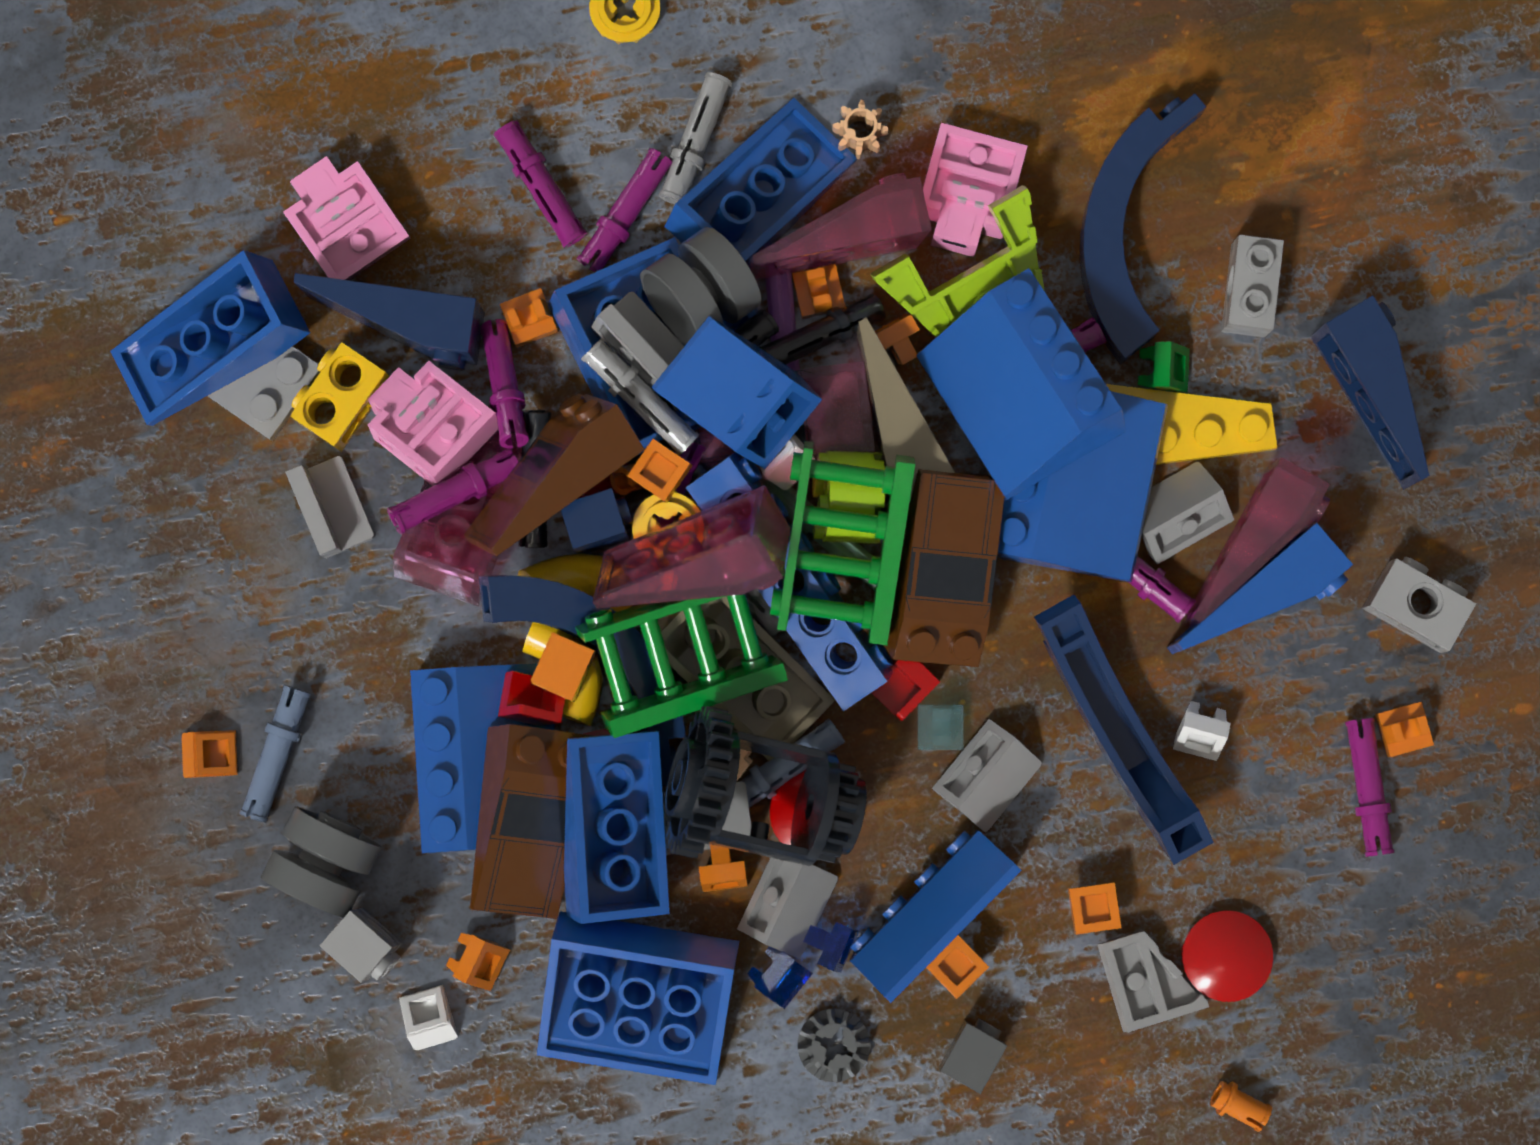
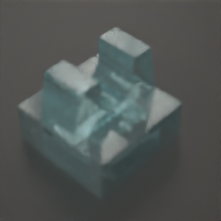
(939, 727)

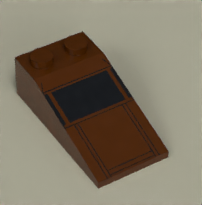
(561, 464)
(946, 569)
(522, 822)

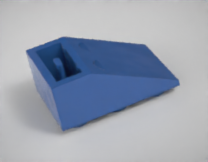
(737, 392)

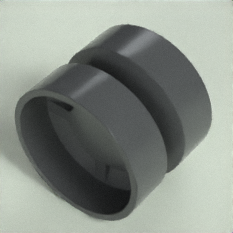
(700, 283)
(327, 849)

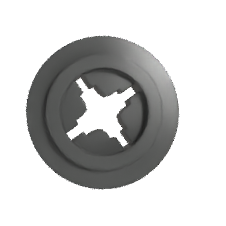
(826, 1024)

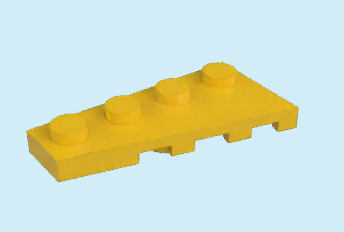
(1208, 426)

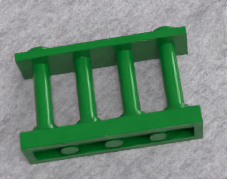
(879, 570)
(670, 697)

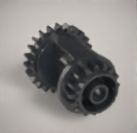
(704, 781)

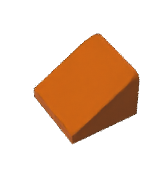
(209, 754)

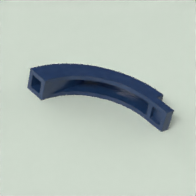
(1101, 236)
(564, 607)
(1119, 732)

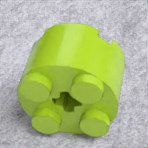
(848, 496)

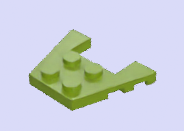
(950, 300)

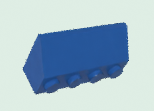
(934, 914)

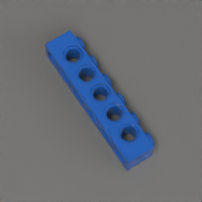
(844, 679)

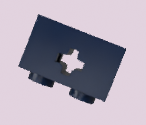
(597, 521)

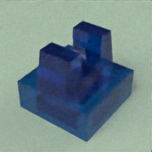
(834, 944)
(781, 979)

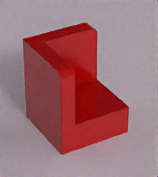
(905, 688)
(528, 702)

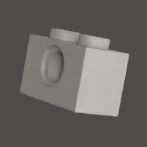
(1252, 286)
(1392, 603)
(363, 946)

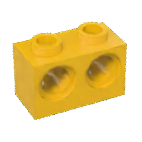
(349, 402)

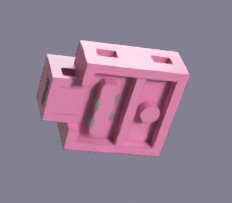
(965, 177)
(343, 219)
(430, 422)

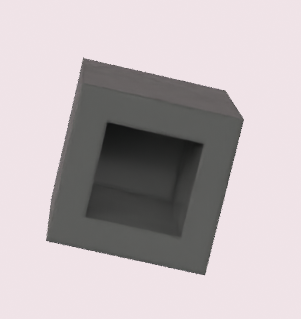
(973, 1054)

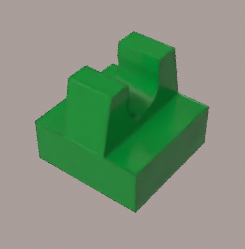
(1170, 367)

